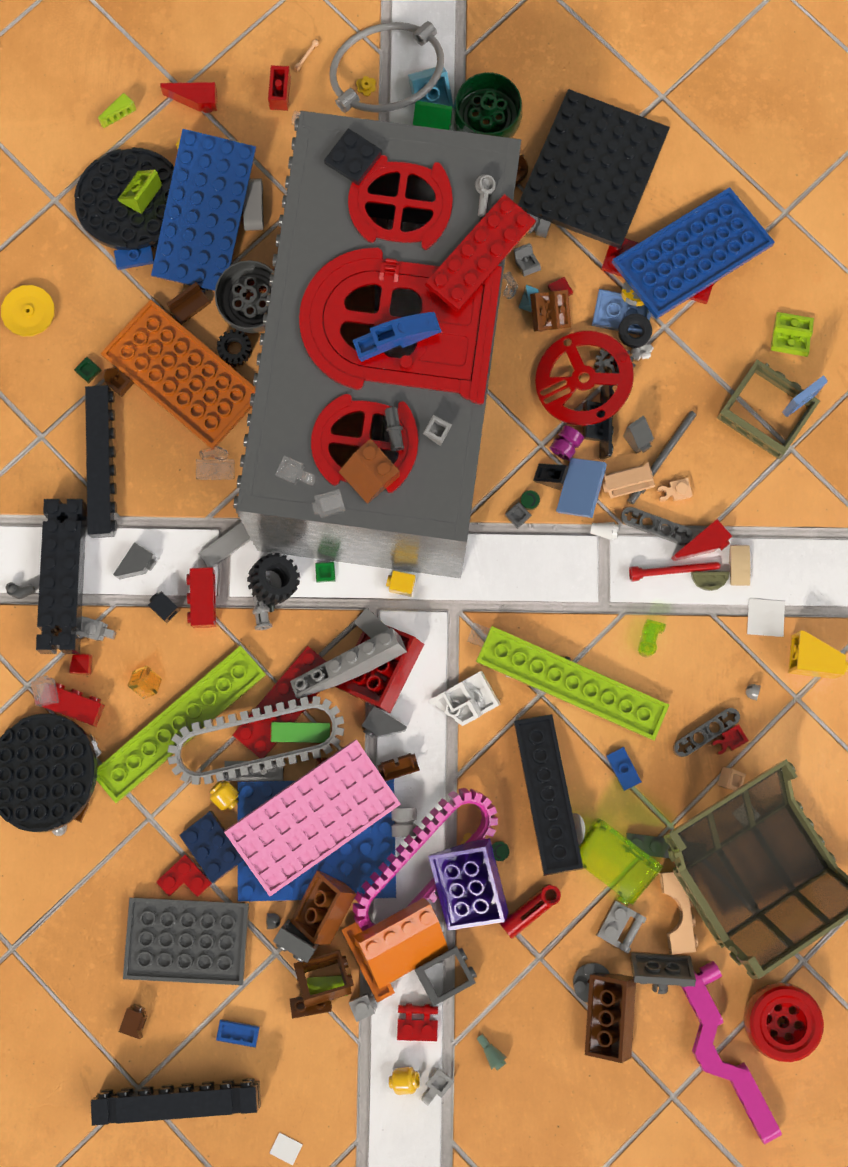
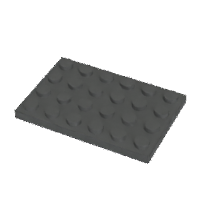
(186, 941)

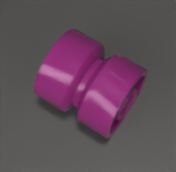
(568, 440)

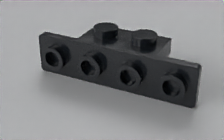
(604, 430)

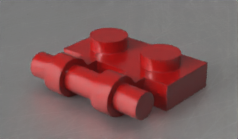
(417, 1029)

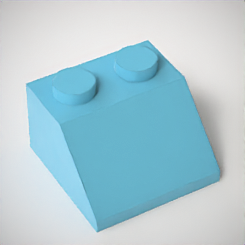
(440, 92)

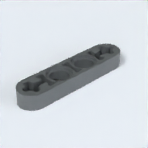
(655, 528)
(705, 731)

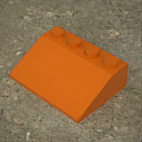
(402, 942)

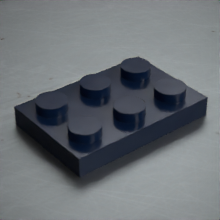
(211, 847)

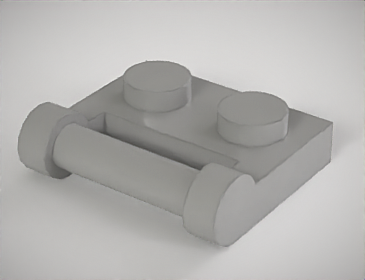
(615, 923)

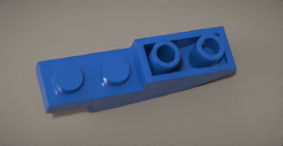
(396, 332)

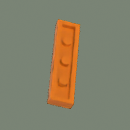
(379, 994)

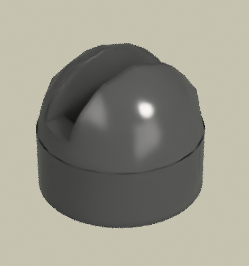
(272, 920)

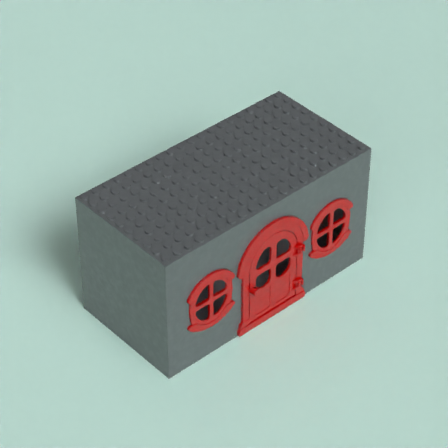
(315, 378)

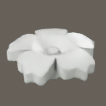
(643, 352)

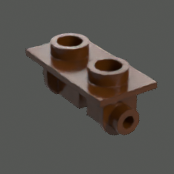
(406, 765)
(298, 1008)

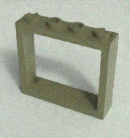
(752, 433)

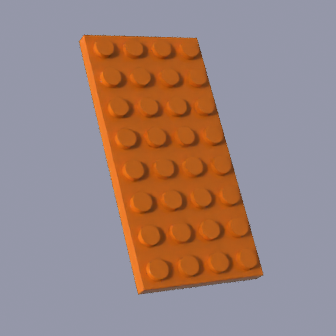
(181, 374)

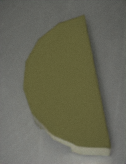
(710, 580)

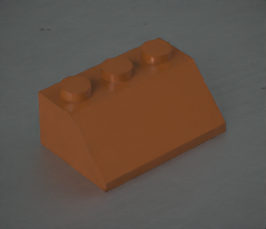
(323, 908)

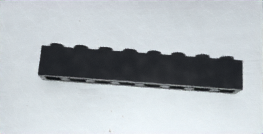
(100, 461)

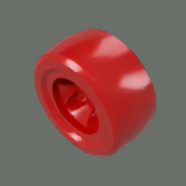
(808, 1012)

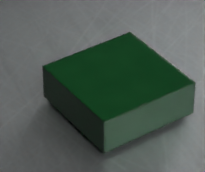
(87, 370)

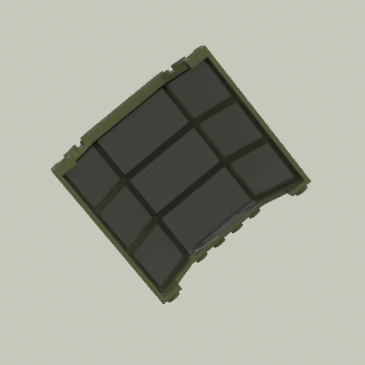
(760, 872)

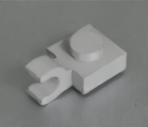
(438, 1085)

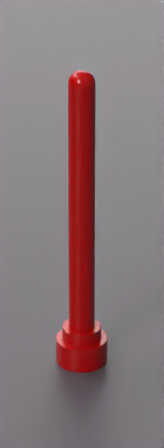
(637, 573)

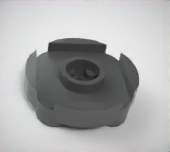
(581, 977)

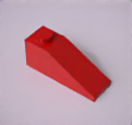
(198, 95)
(708, 541)

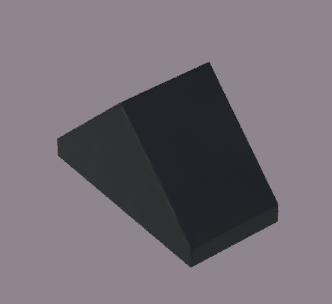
(551, 475)

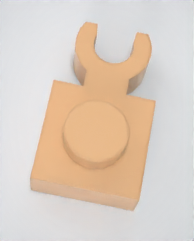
(678, 490)

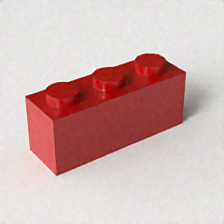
(201, 597)
(76, 706)

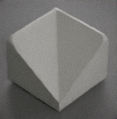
(437, 430)

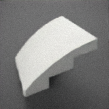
(467, 699)

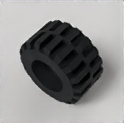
(286, 572)

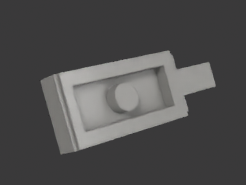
(95, 630)

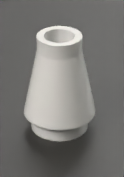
(606, 530)

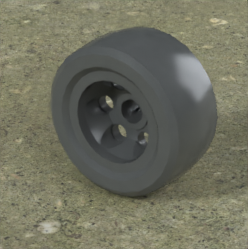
(226, 295)

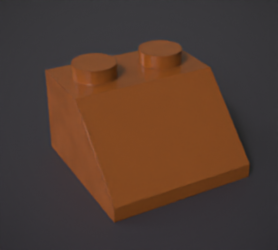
(369, 471)

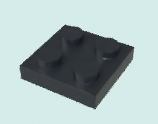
(353, 156)

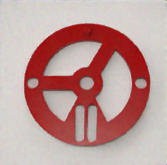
(623, 379)

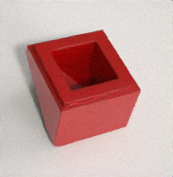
(81, 664)

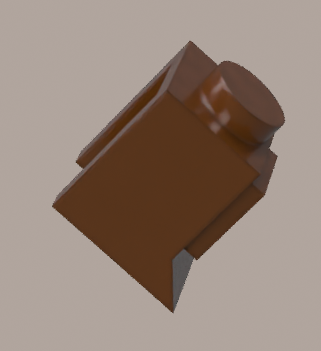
(133, 1021)

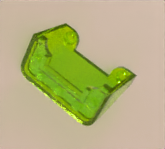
(617, 862)

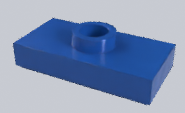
(133, 258)
(623, 769)
(238, 1033)

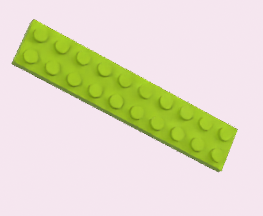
(572, 683)
(201, 702)

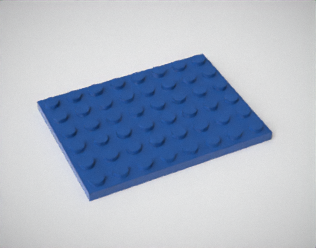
(350, 863)

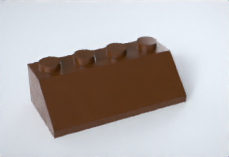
(610, 1017)

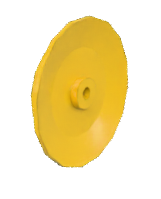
(27, 310)

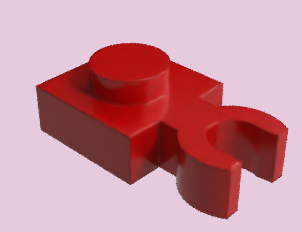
(732, 738)

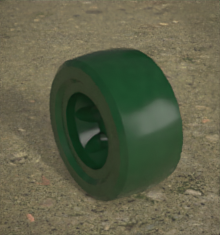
(489, 91)

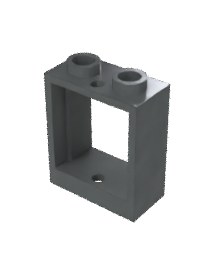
(461, 956)

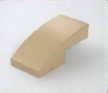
(739, 565)

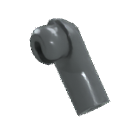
(19, 592)

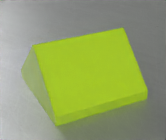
(141, 190)

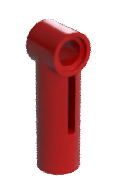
(514, 924)

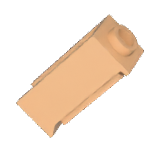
(628, 481)

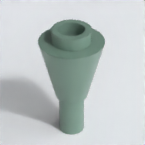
(495, 1058)

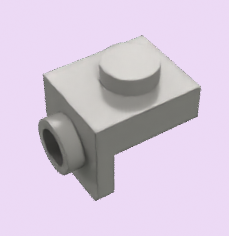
(526, 260)

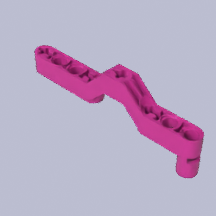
(711, 1063)

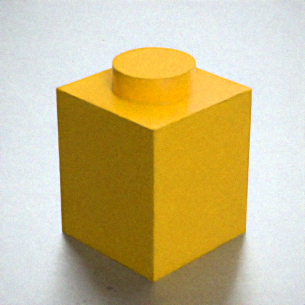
(401, 583)

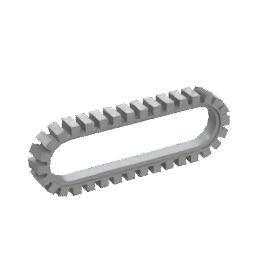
(245, 718)

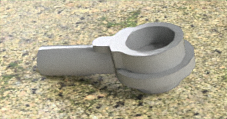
(485, 186)

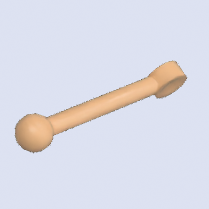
(315, 43)

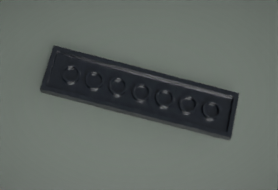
(548, 795)

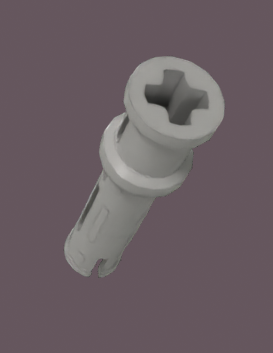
(261, 615)

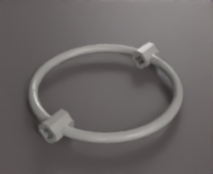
(421, 34)

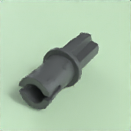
(394, 429)

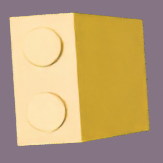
(815, 658)

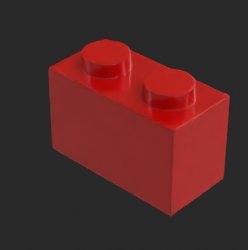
(279, 87)

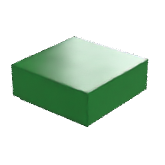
(325, 572)

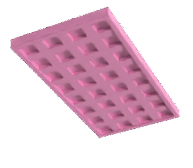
(312, 817)

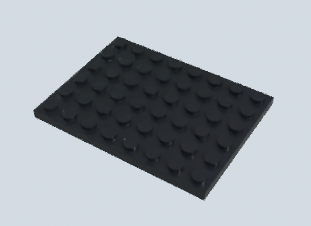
(593, 168)

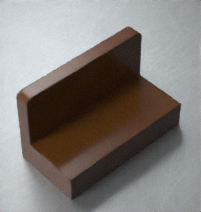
(188, 303)

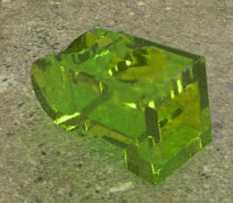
(647, 643)

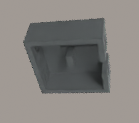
(294, 941)

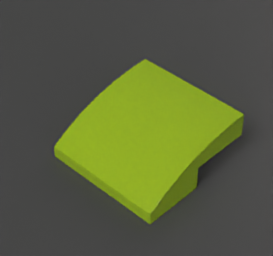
(792, 334)

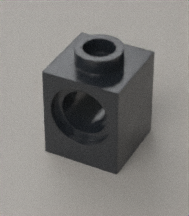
(163, 606)

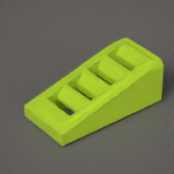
(117, 110)

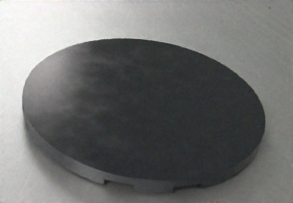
(111, 220)
(45, 772)

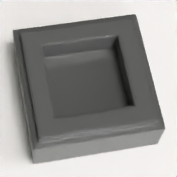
(518, 515)

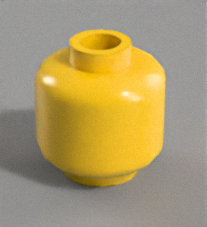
(224, 795)
(404, 1080)

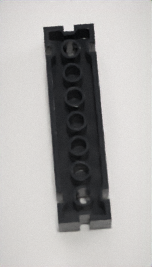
(61, 576)
(176, 1103)

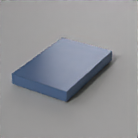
(612, 309)
(805, 396)
(581, 487)

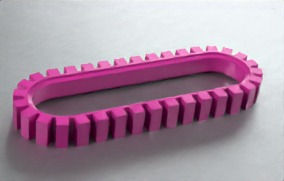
(456, 800)

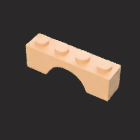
(682, 937)

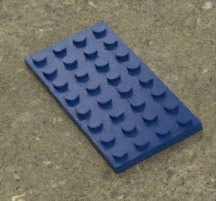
(203, 209)
(692, 252)

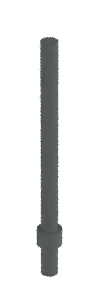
(666, 451)

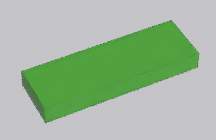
(300, 732)

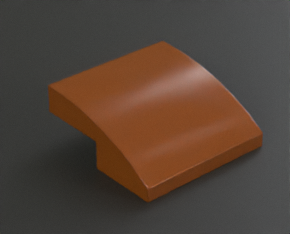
(550, 310)

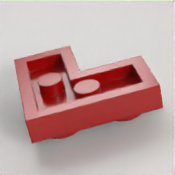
(186, 873)

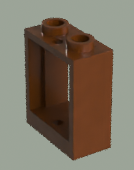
(317, 963)

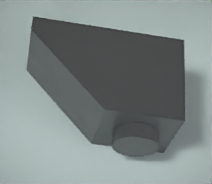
(639, 435)
(135, 563)
(381, 724)

